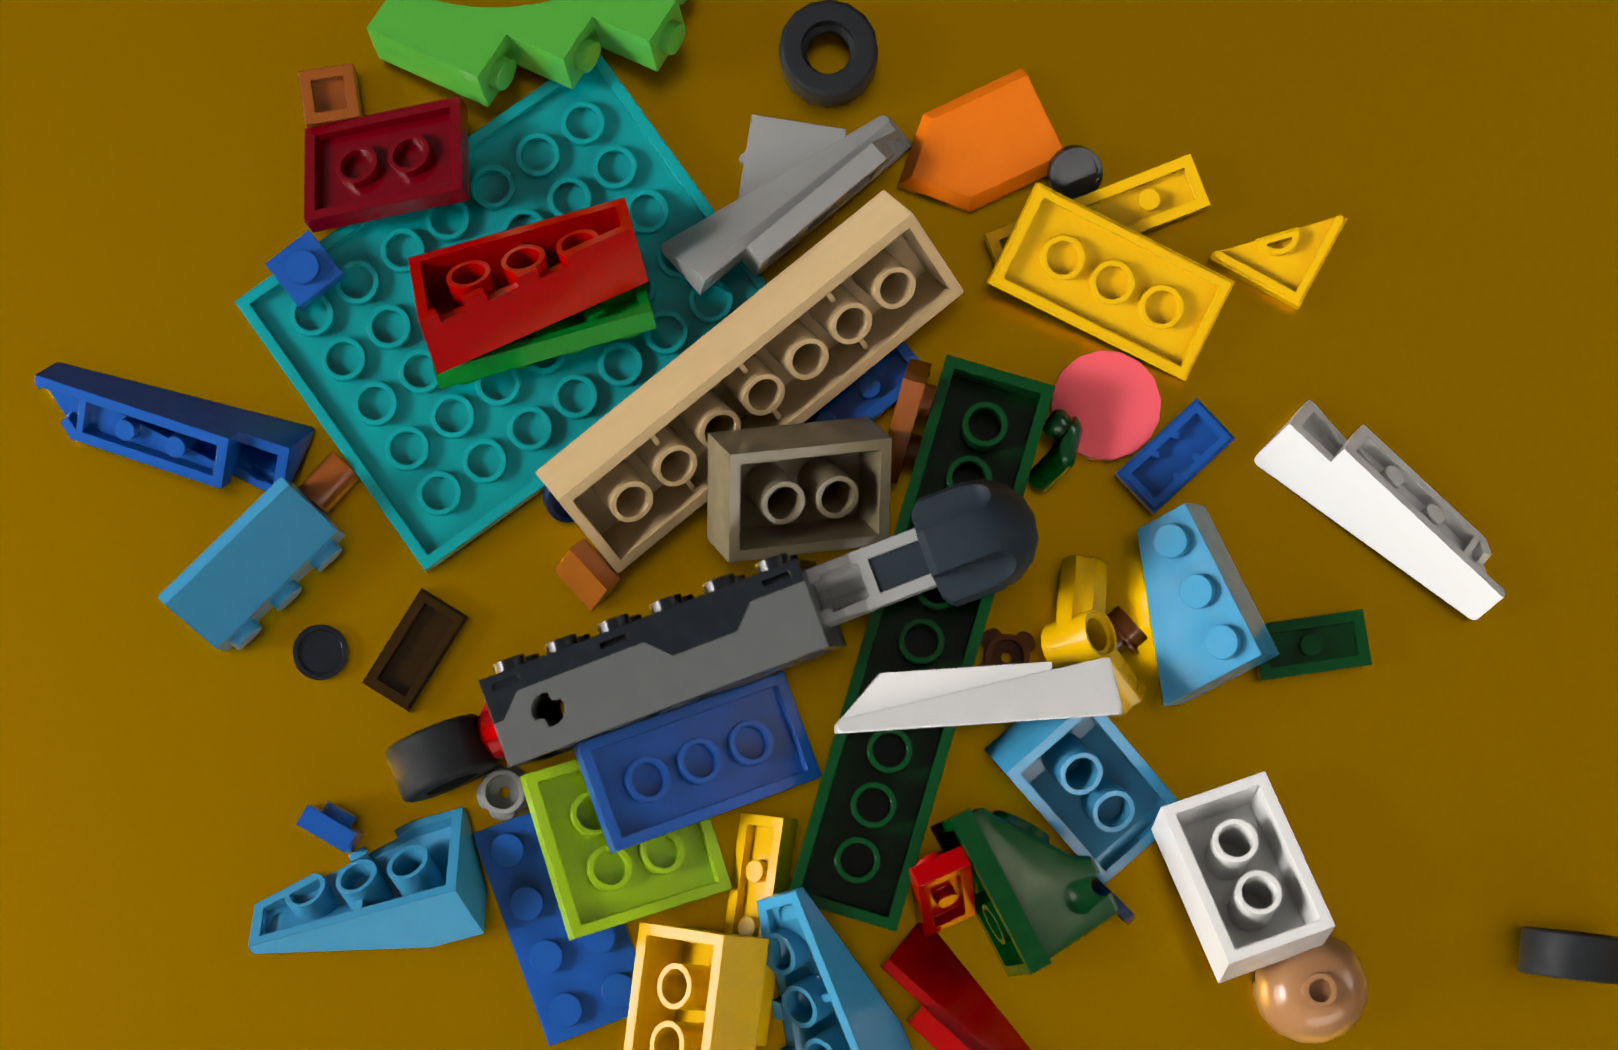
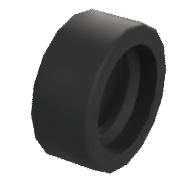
(1568, 955)

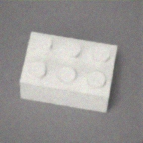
(1242, 876)

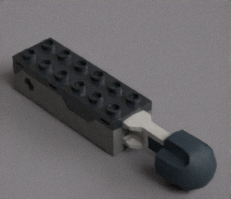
(743, 628)

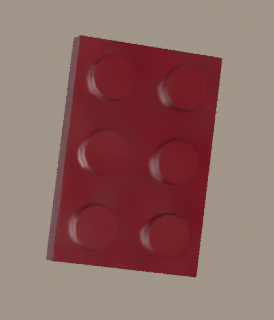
(386, 164)

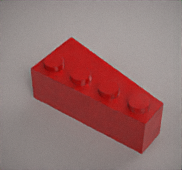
(522, 280)

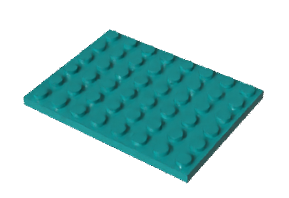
(469, 453)

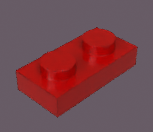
(942, 890)

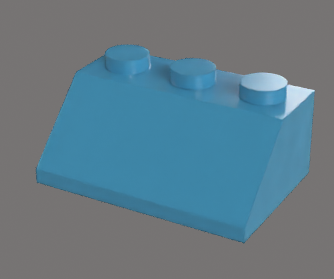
(254, 567)

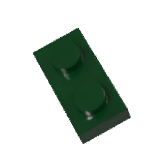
(1317, 645)

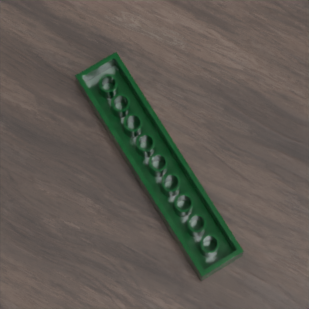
(885, 782)

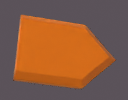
(982, 145)

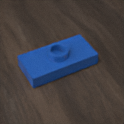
(1174, 456)

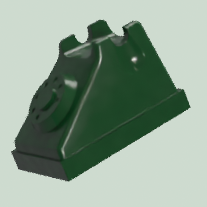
(1025, 889)

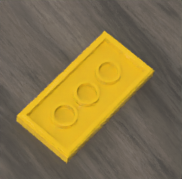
(1110, 281)

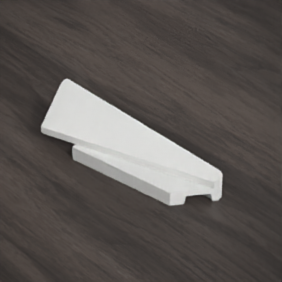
(1384, 506)
(983, 696)

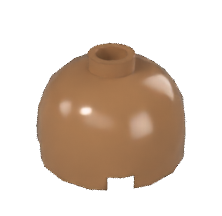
(1313, 993)

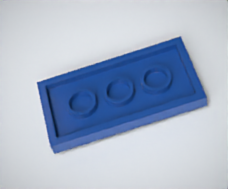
(696, 762)
(571, 982)

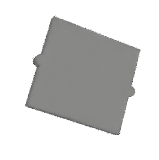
(778, 146)

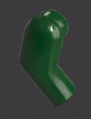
(1062, 455)

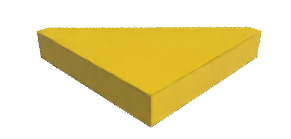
(1282, 262)

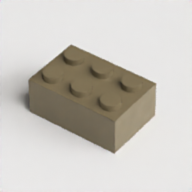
(798, 488)

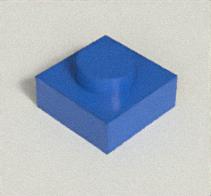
(305, 270)
(332, 825)

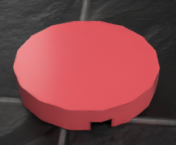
(1112, 401)

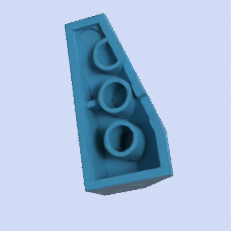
(400, 896)

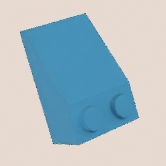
(1085, 785)

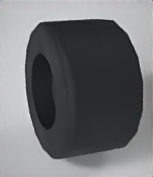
(822, 19)
(439, 758)

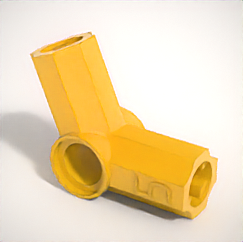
(1083, 628)

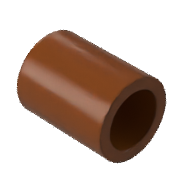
(329, 482)

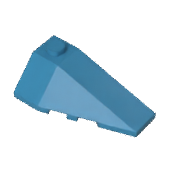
(820, 985)

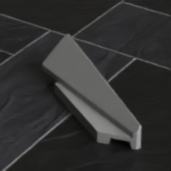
(786, 208)

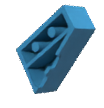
(1198, 606)

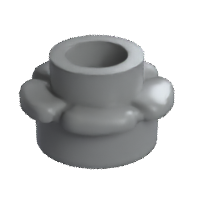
(489, 796)

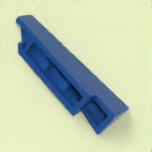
(175, 429)

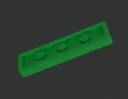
(607, 321)

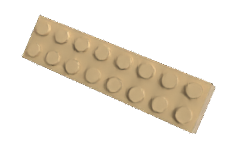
(757, 368)

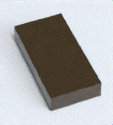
(416, 650)

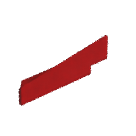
(952, 1005)

